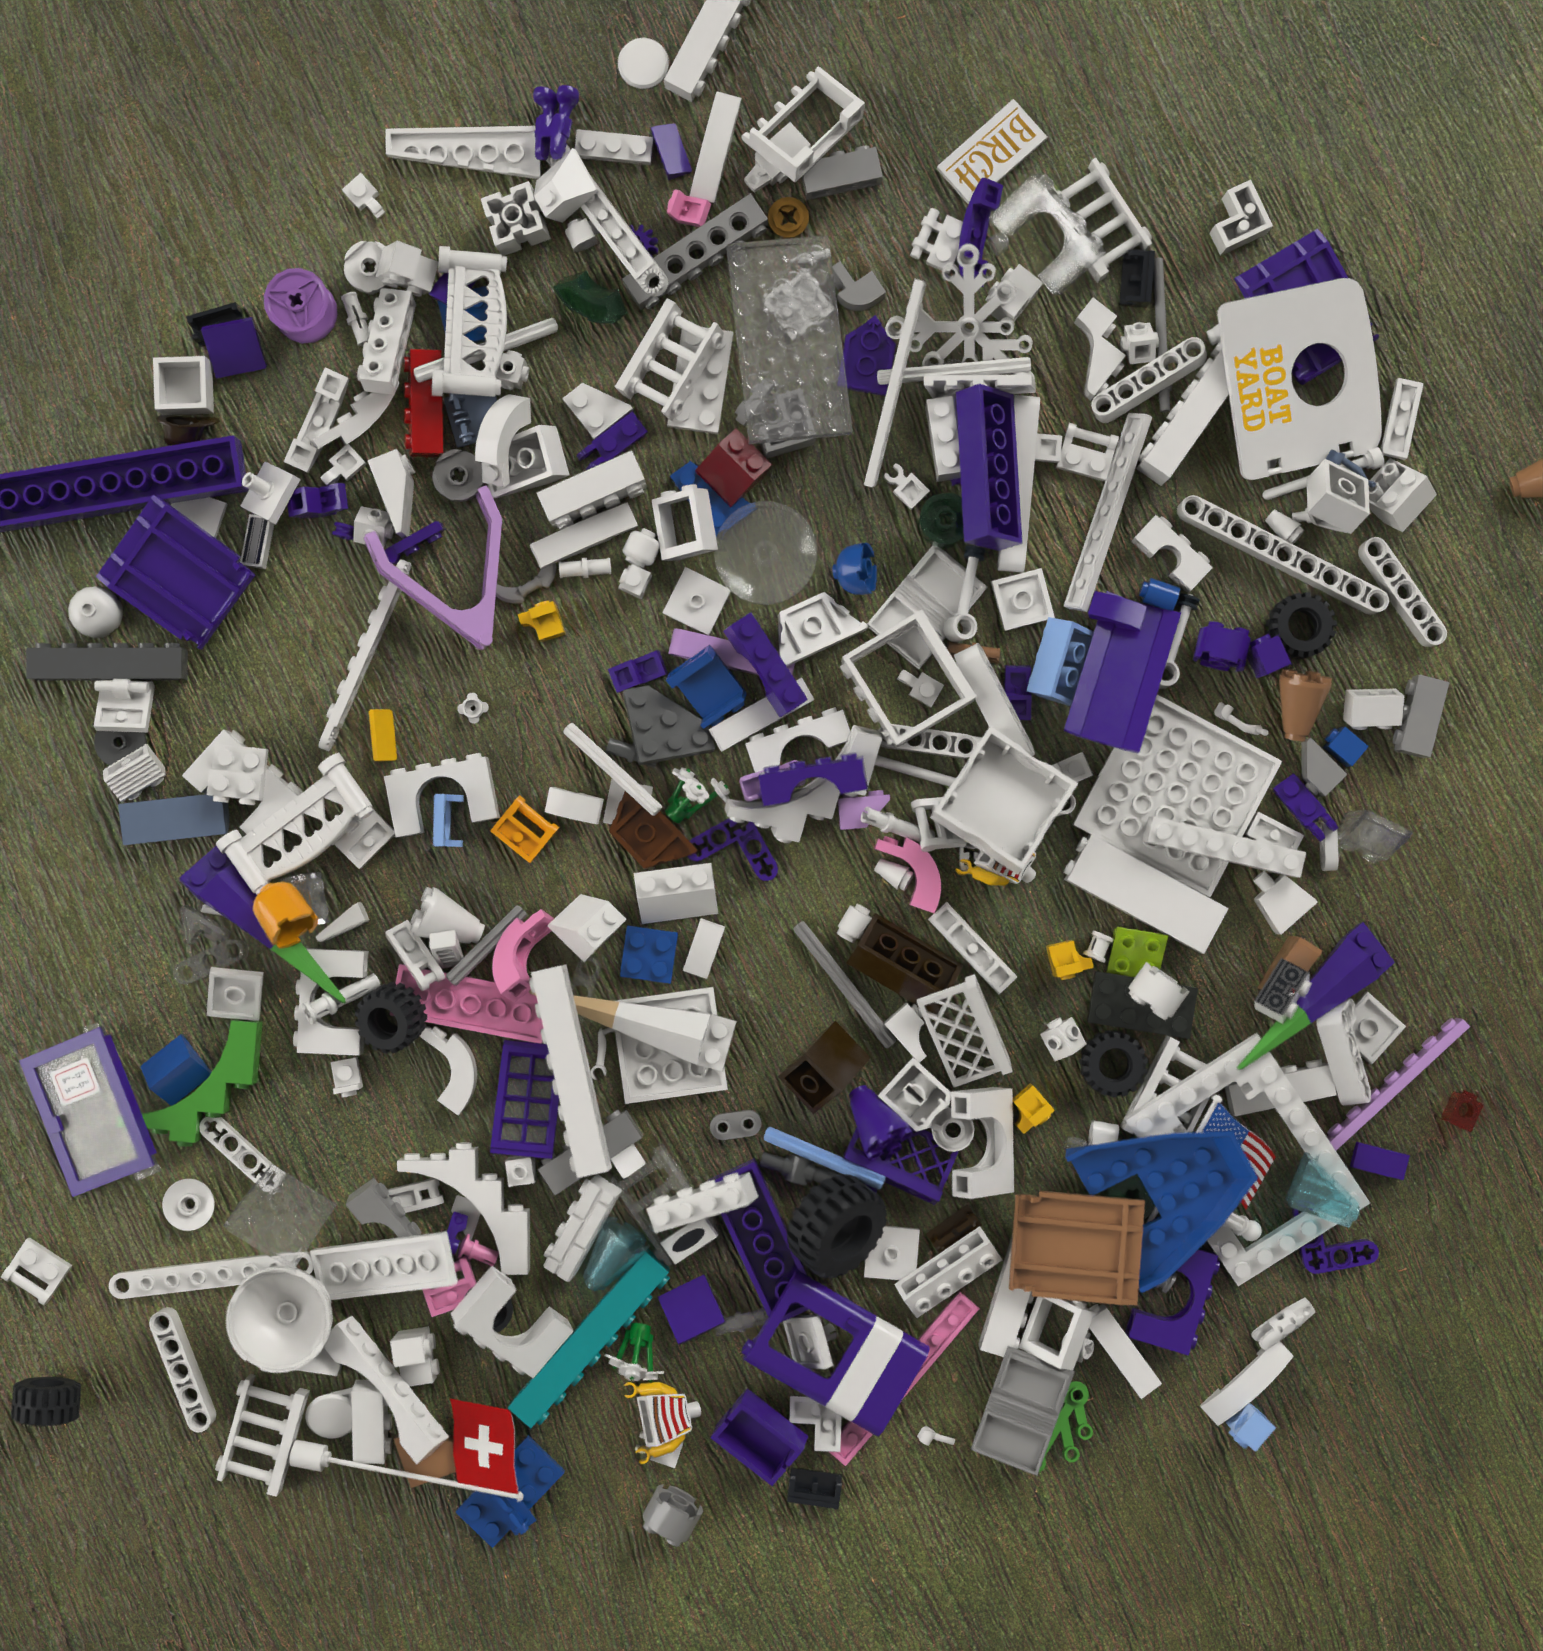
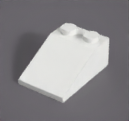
(533, 461)
(396, 486)

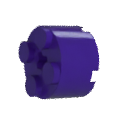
(1222, 647)

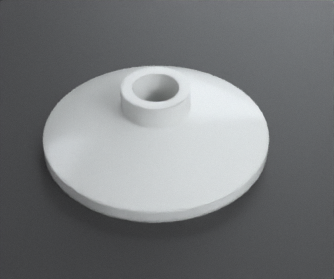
(176, 1207)

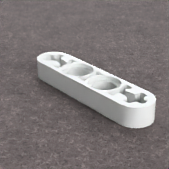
(242, 1150)

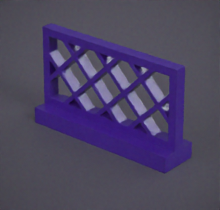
(898, 1176)

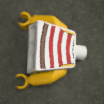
(994, 873)
(663, 1417)

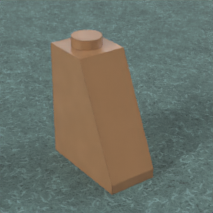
(1297, 952)
(436, 1465)

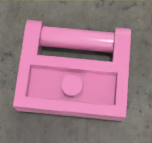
(447, 1298)

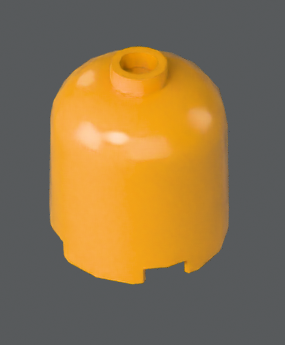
(283, 914)

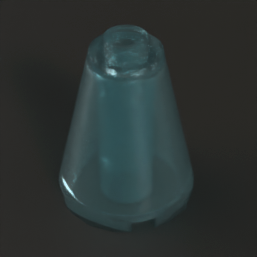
(613, 1253)

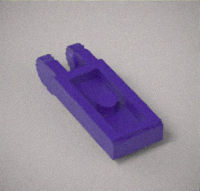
(614, 440)
(410, 544)
(1304, 805)

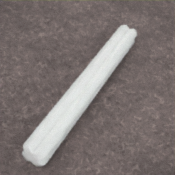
(612, 769)

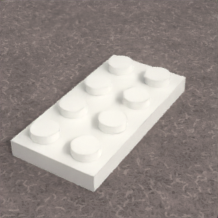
(705, 401)

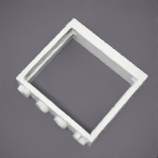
(942, 656)

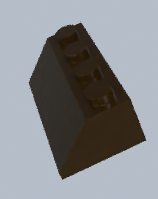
(903, 962)

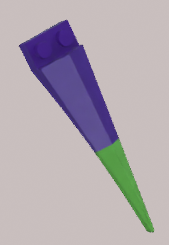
(222, 888)
(1348, 969)

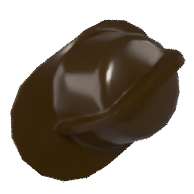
(184, 429)

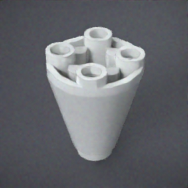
(443, 914)

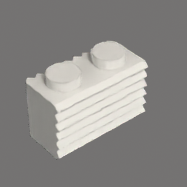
(134, 773)

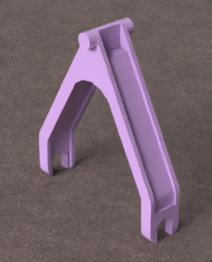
(472, 623)

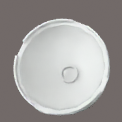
(279, 1318)

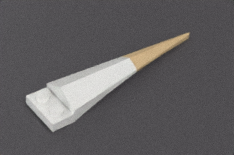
(686, 1034)

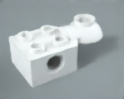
(925, 1104)

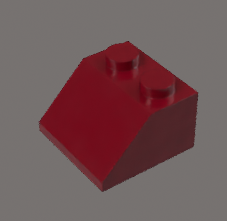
(733, 467)

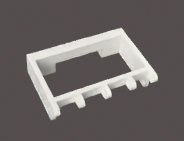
(807, 157)

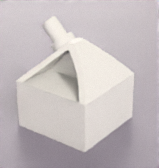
(1335, 498)

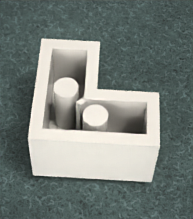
(1246, 221)
(406, 267)
(1026, 286)
(414, 1355)

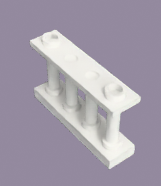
(1140, 234)
(652, 343)
(1158, 1074)
(281, 1452)

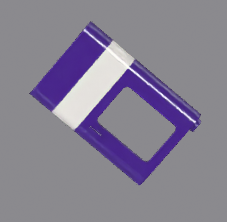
(869, 1375)

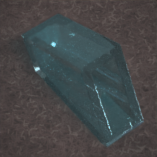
(1321, 1194)

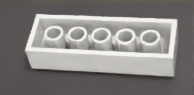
(1186, 420)

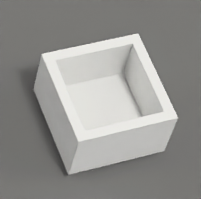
(183, 385)

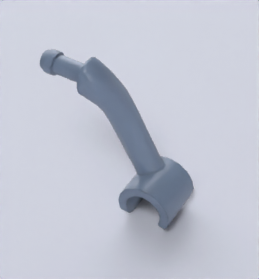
(1339, 458)

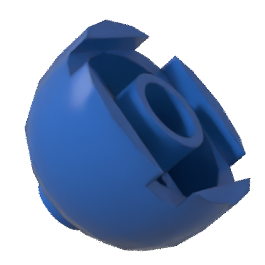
(855, 569)

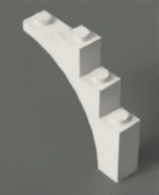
(815, 799)
(460, 1171)

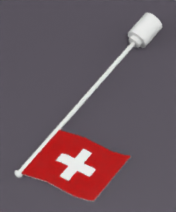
(480, 1452)

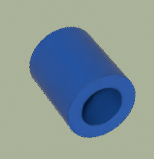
(1159, 594)

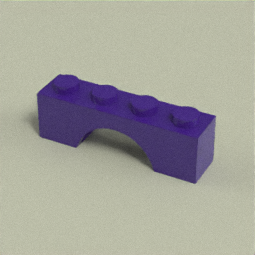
(778, 681)
(846, 774)

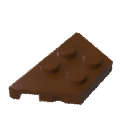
(648, 837)

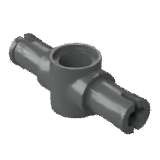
(796, 1168)

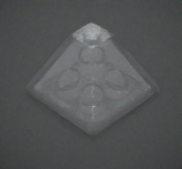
(280, 1216)

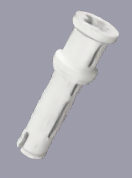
(329, 1004)

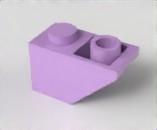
(852, 807)

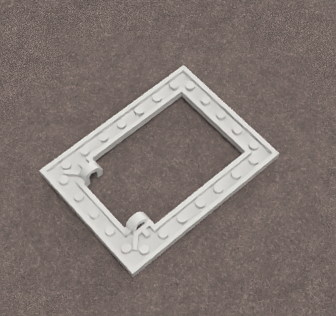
(1265, 1075)

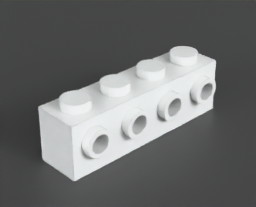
(387, 341)
(702, 1202)
(948, 1272)

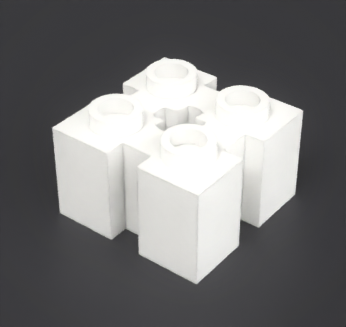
(501, 214)

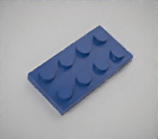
(534, 1474)

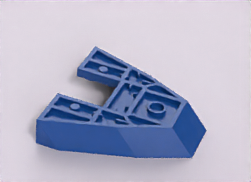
(1191, 1181)

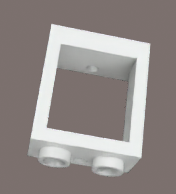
(702, 521)
(1074, 1338)

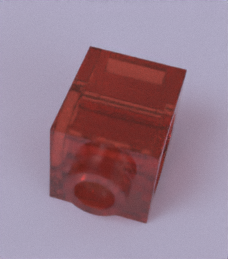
(1452, 1115)

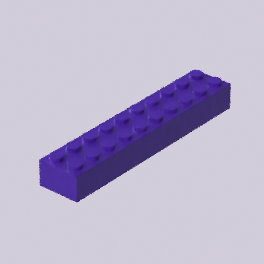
(121, 483)

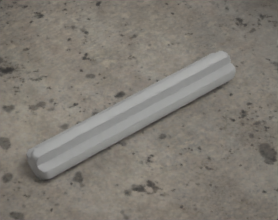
(484, 947)

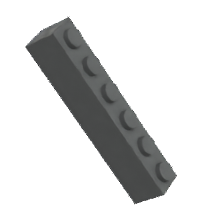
(101, 663)

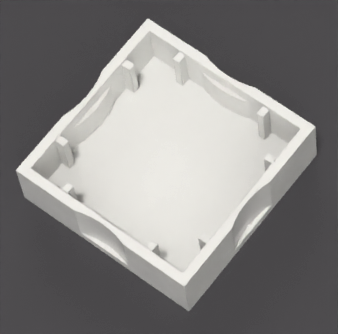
(1004, 800)

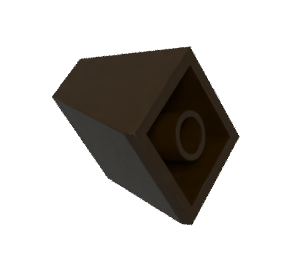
(824, 1067)

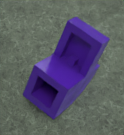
(318, 502)

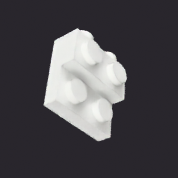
(237, 774)

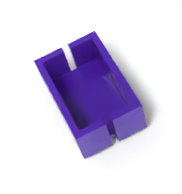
(759, 1437)

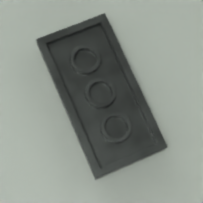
(1114, 1007)

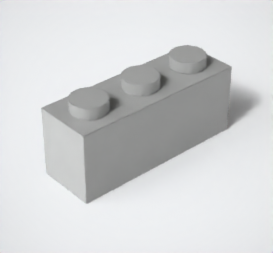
(843, 173)
(1420, 716)

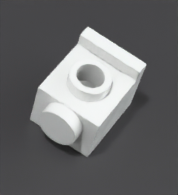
(635, 581)

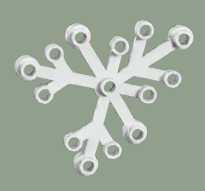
(968, 286)

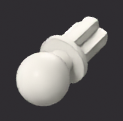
(1243, 1226)

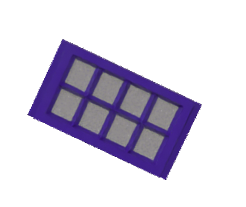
(525, 1103)

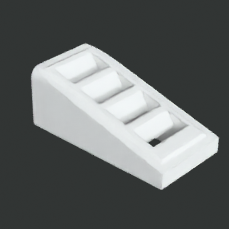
(350, 919)
(445, 948)

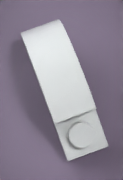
(495, 436)
(462, 1065)

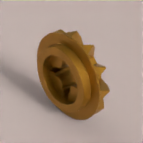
(788, 205)

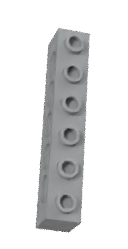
(744, 210)

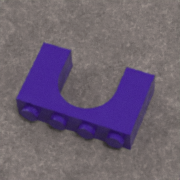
(1179, 1330)

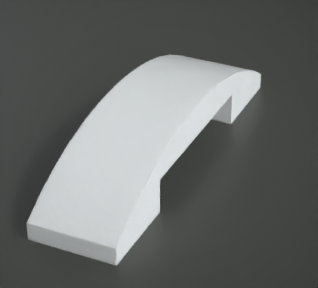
(322, 412)
(1247, 1384)

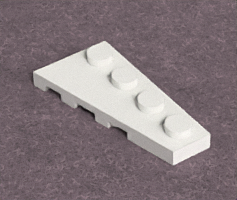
(948, 385)

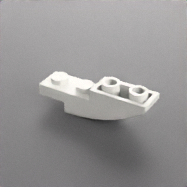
(367, 410)

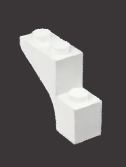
(1104, 357)

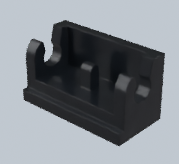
(1137, 278)
(213, 316)
(814, 1488)

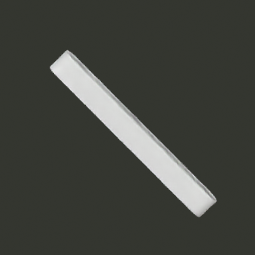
(1295, 555)

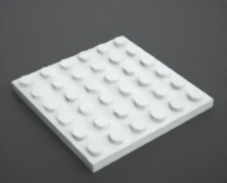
(1184, 775)

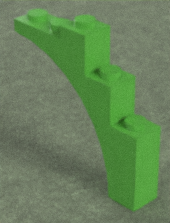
(237, 1065)

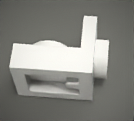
(346, 1076)

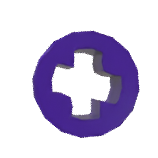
(343, 531)

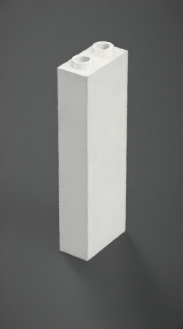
(1145, 893)

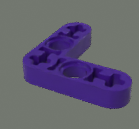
(742, 838)
(1326, 1254)

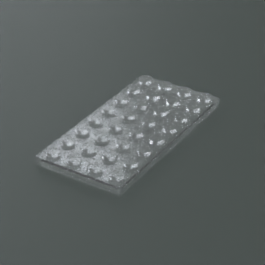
(788, 339)

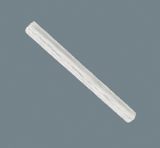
(512, 340)
(990, 367)

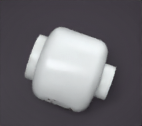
(641, 548)

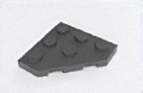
(663, 728)

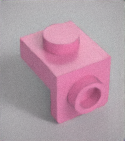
(688, 209)

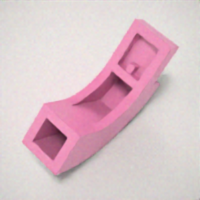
(927, 876)
(512, 954)

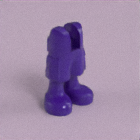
(553, 128)

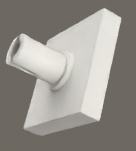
(268, 491)
(809, 1340)

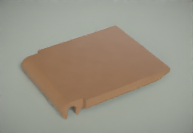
(1077, 1247)

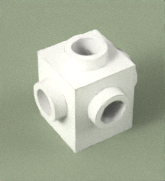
(1139, 342)
(517, 375)
(372, 520)
(1063, 1038)

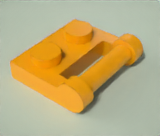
(520, 837)

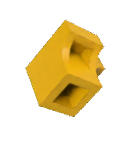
(544, 619)
(1066, 960)
(1032, 1108)

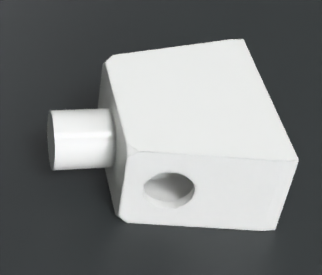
(1281, 901)

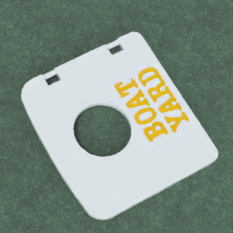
(1259, 350)

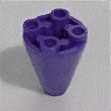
(877, 1124)

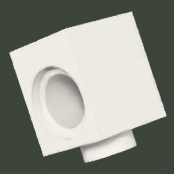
(520, 1170)

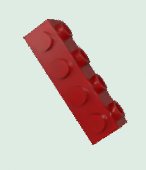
(423, 410)

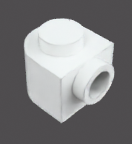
(581, 234)

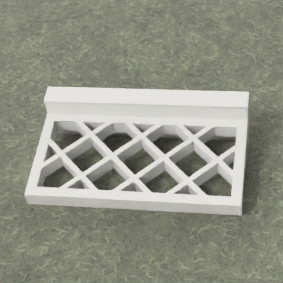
(985, 1023)

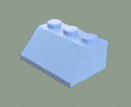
(1060, 661)

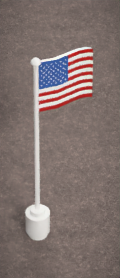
(1257, 1151)

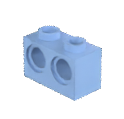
(1250, 1427)

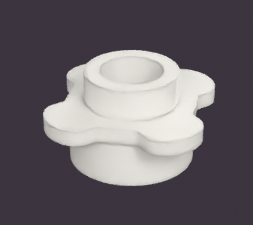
(472, 700)

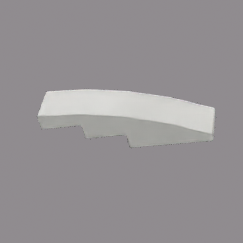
(715, 146)
(583, 535)
(751, 721)

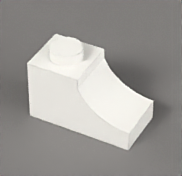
(905, 1026)

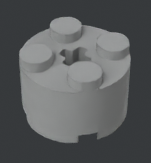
(671, 1514)

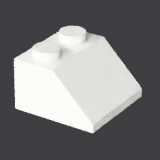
(587, 924)

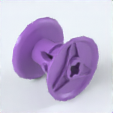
(300, 305)

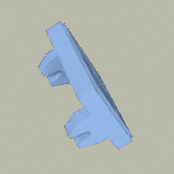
(442, 820)

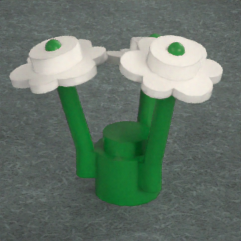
(681, 807)
(639, 1336)

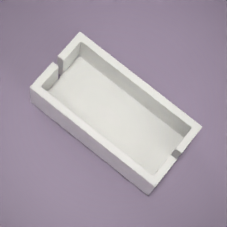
(592, 490)

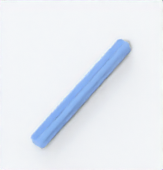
(823, 1157)

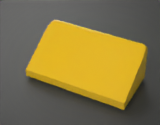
(382, 735)

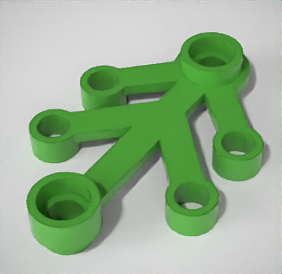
(1062, 1425)

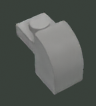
(859, 294)

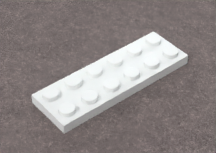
(385, 1266)

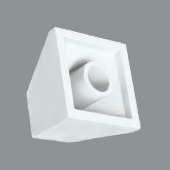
(564, 187)

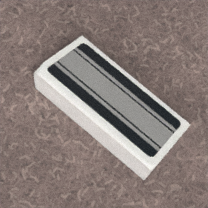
(257, 542)

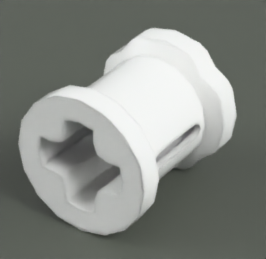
(1098, 946)

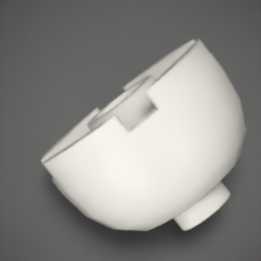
(95, 612)

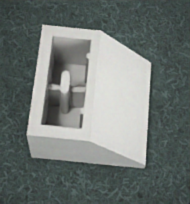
(1399, 494)

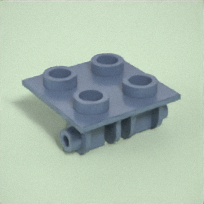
(466, 415)

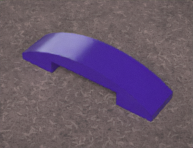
(976, 219)

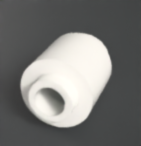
(854, 923)

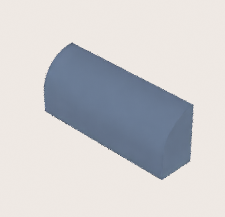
(172, 819)

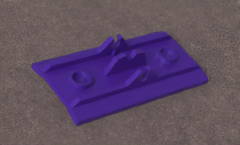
(1122, 680)

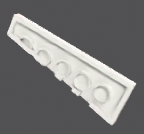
(487, 149)

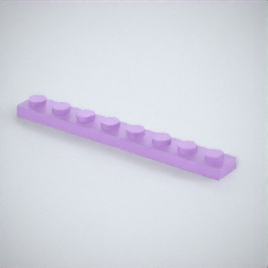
(1396, 1081)

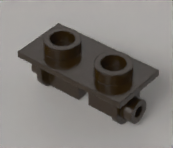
(953, 1228)

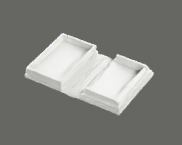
(931, 586)

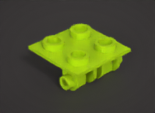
(1133, 949)

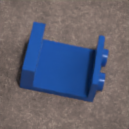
(708, 686)

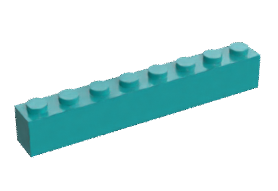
(589, 1338)

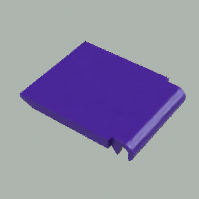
(1299, 265)
(176, 573)

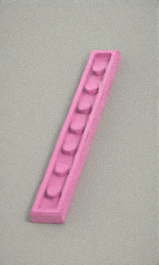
(938, 1337)

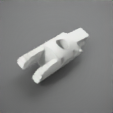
(1283, 1323)

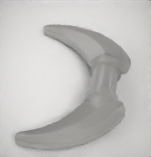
(517, 594)

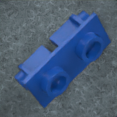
(514, 1513)

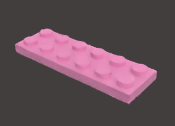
(476, 1007)

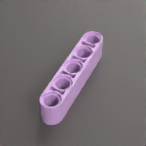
(688, 643)

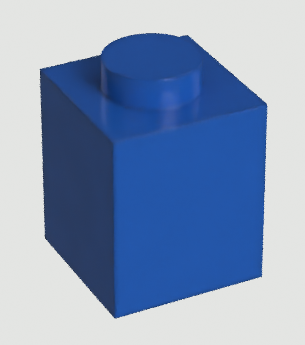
(1344, 746)

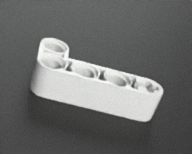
(1343, 1054)

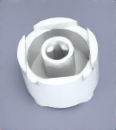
(1158, 991)

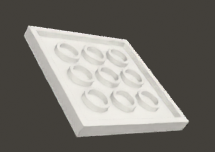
(656, 1074)

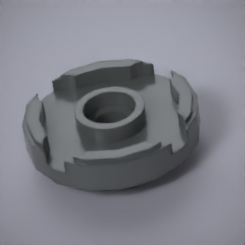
(108, 750)

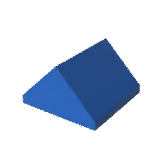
(175, 1071)

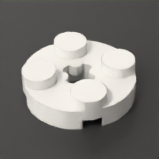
(354, 266)

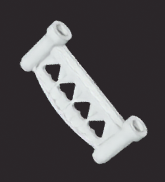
(458, 375)
(337, 786)

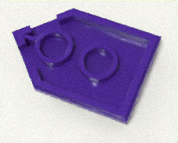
(865, 354)

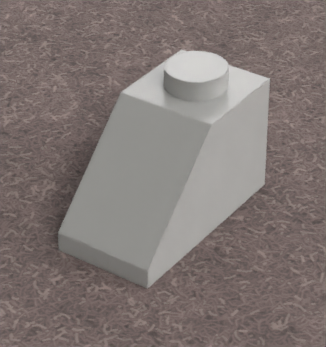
(1319, 769)

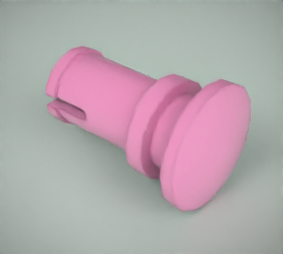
(477, 1251)

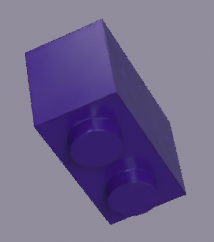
(1267, 655)

